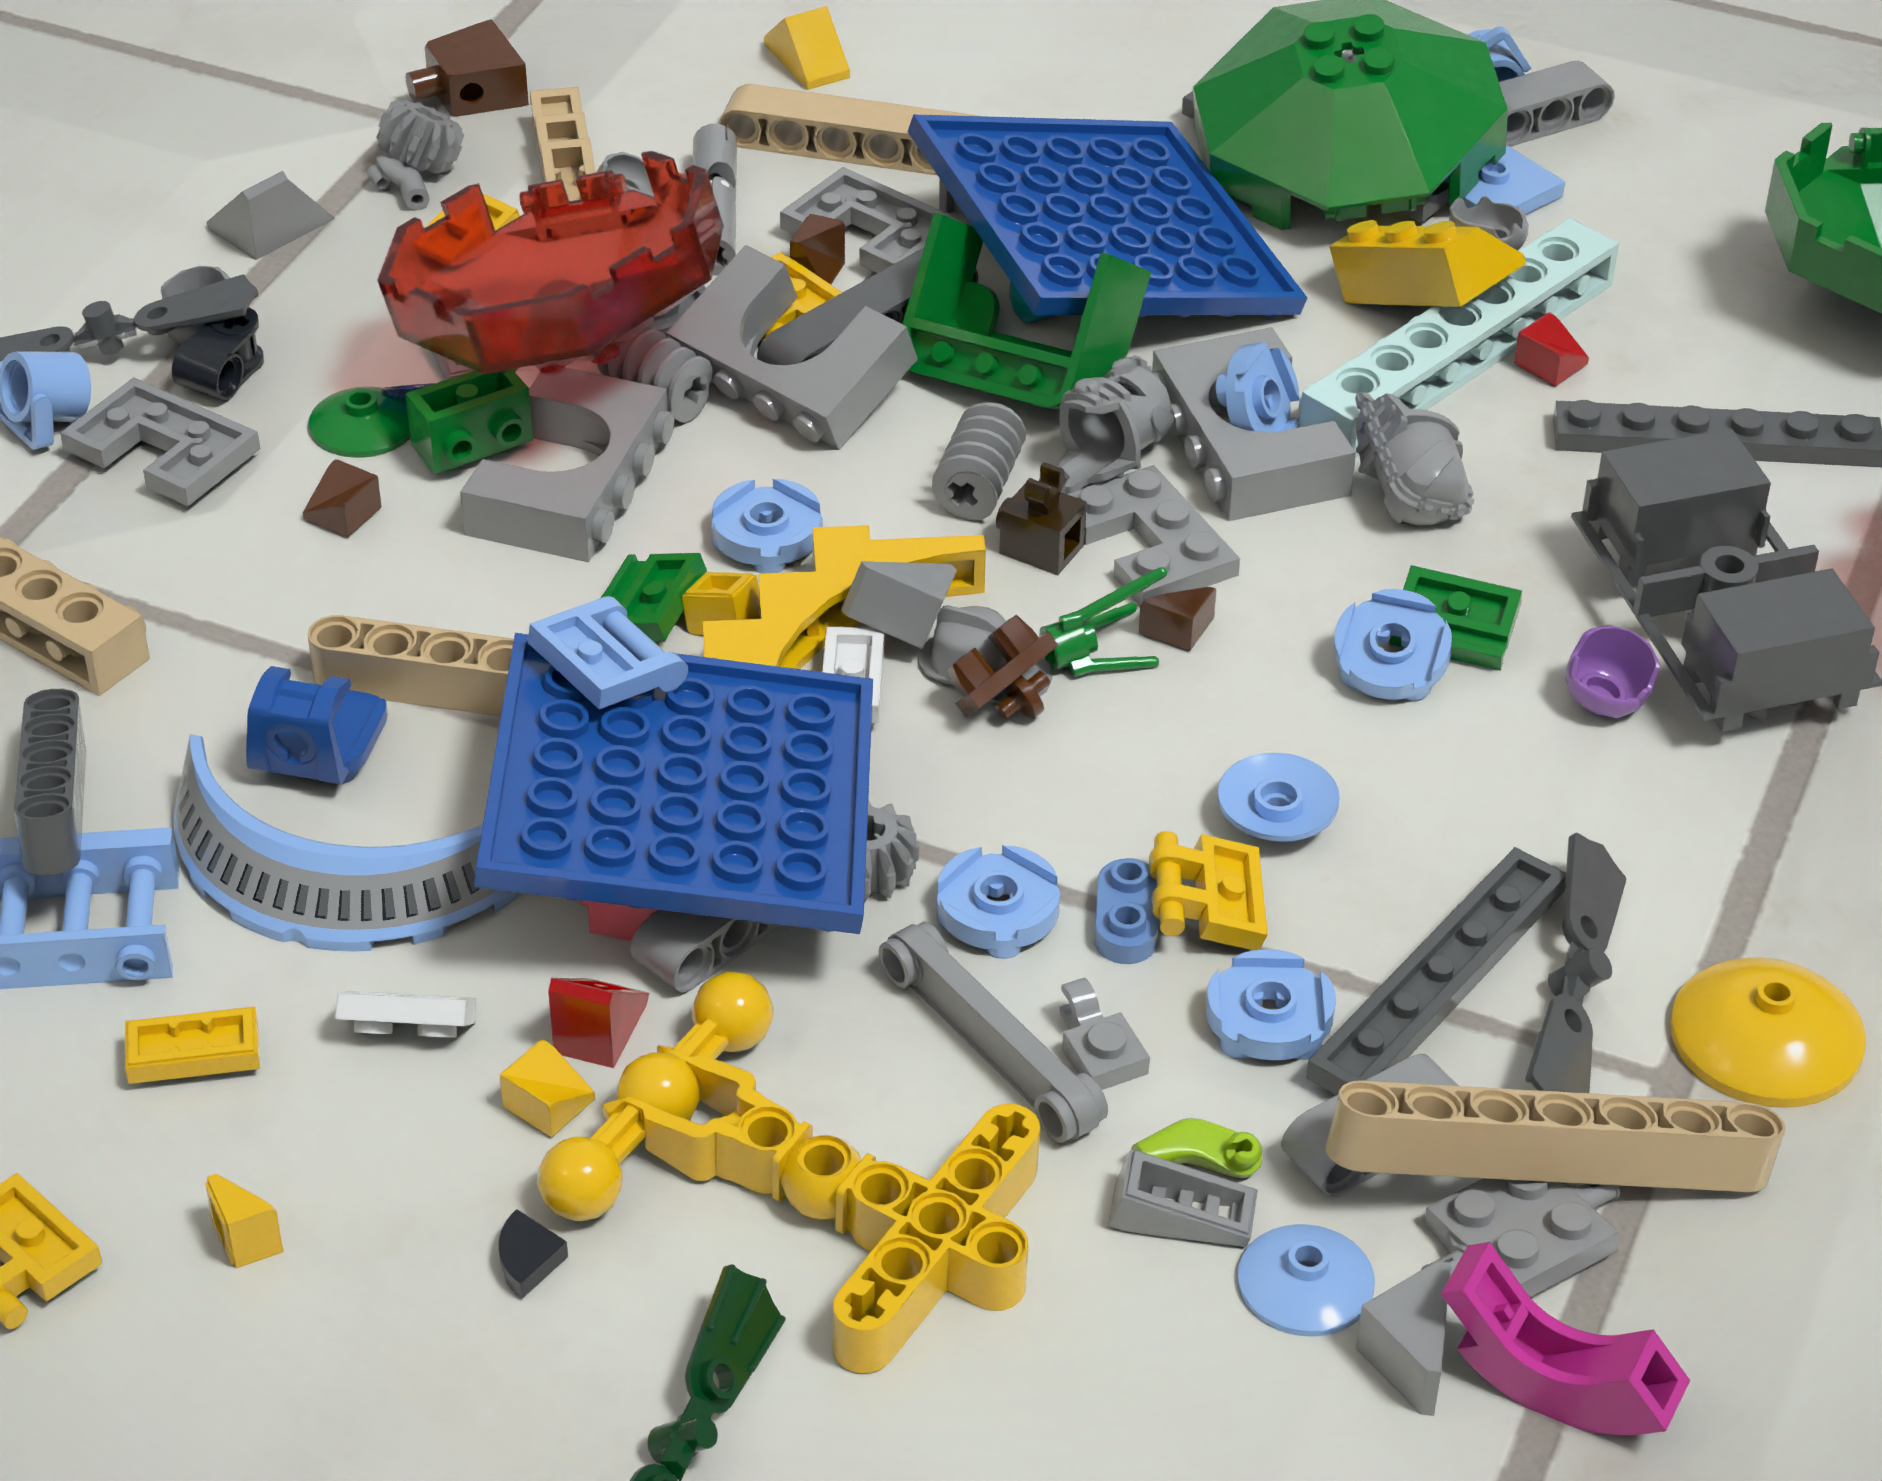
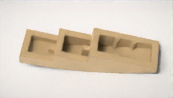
(561, 137)

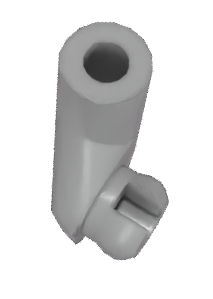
(405, 177)

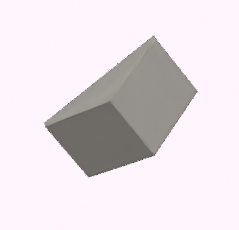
(899, 597)
(1405, 1335)

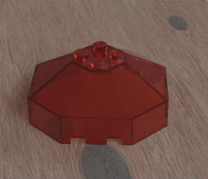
(560, 278)

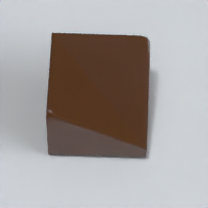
(820, 246)
(344, 498)
(1178, 616)

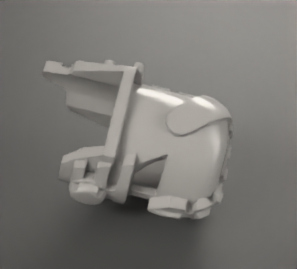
(1111, 421)
(1413, 459)

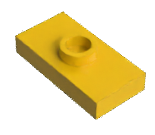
(192, 1045)

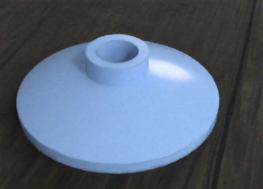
(1278, 797)
(1305, 1280)

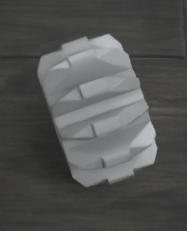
(420, 136)
(889, 851)

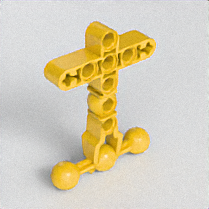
(919, 1230)

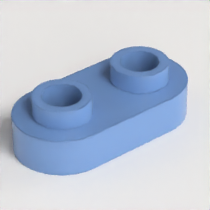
(1124, 915)

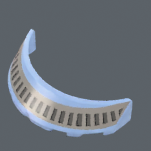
(317, 889)

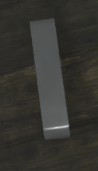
(818, 328)
(50, 782)

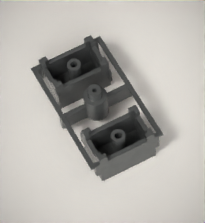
(1758, 624)

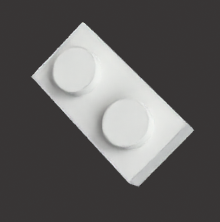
(857, 654)
(377, 1011)

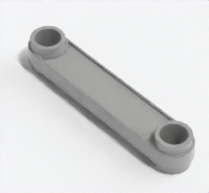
(1062, 1101)

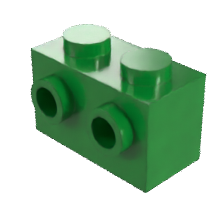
(469, 418)

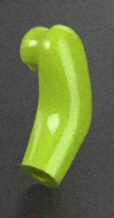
(1205, 1146)

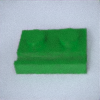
(654, 589)
(1475, 610)

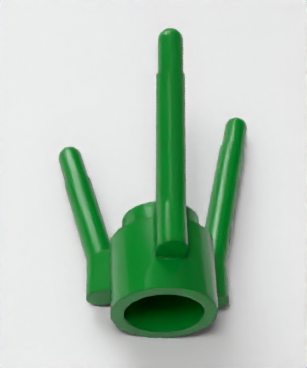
(1077, 633)

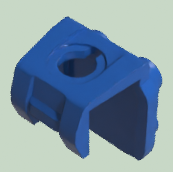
(311, 727)

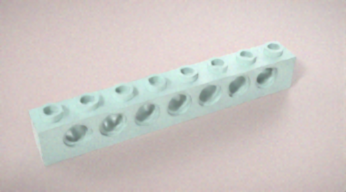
(1455, 344)

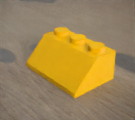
(1420, 263)

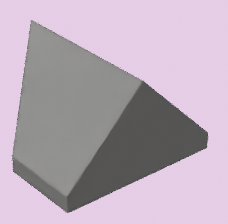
(268, 216)

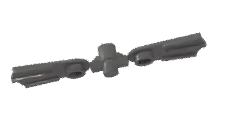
(102, 328)
(1592, 901)

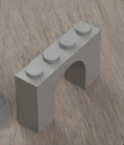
(819, 396)
(1240, 467)
(577, 507)

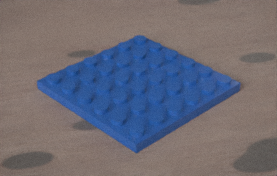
(1067, 189)
(687, 800)

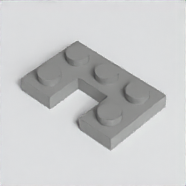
(894, 218)
(197, 441)
(1167, 523)

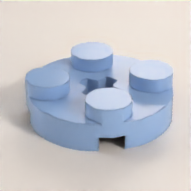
(1259, 389)
(765, 523)
(1388, 674)
(991, 924)
(1267, 1034)

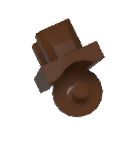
(1021, 650)

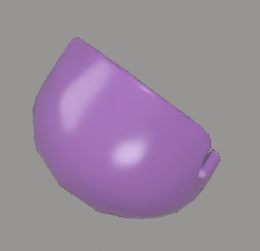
(1611, 671)

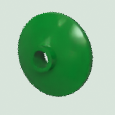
(359, 423)

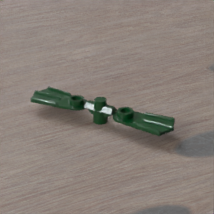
(731, 1344)

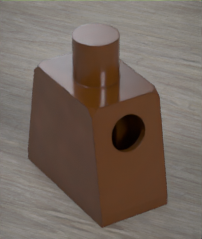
(471, 72)

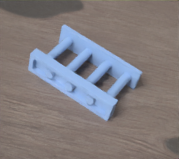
(109, 863)

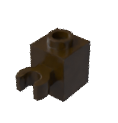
(1042, 523)

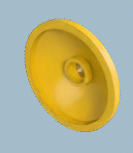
(1768, 1032)

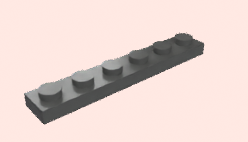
(1765, 434)
(1439, 972)

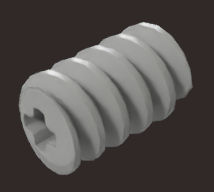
(665, 364)
(978, 460)

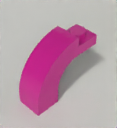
(1564, 1373)

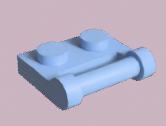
(605, 653)

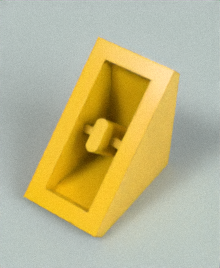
(809, 48)

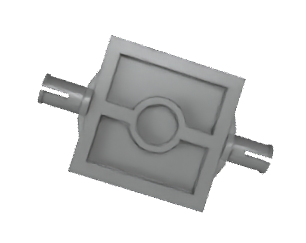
(1533, 1225)

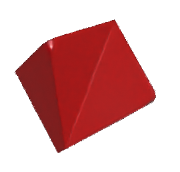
(1549, 350)

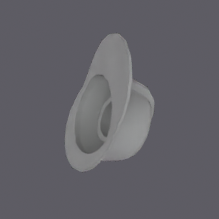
(959, 632)

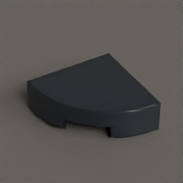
(528, 1252)

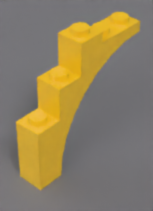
(801, 605)

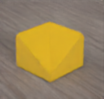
(719, 598)
(544, 1089)
(243, 1222)

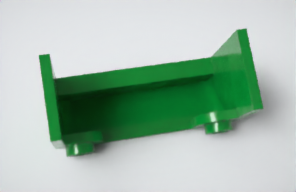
(956, 322)

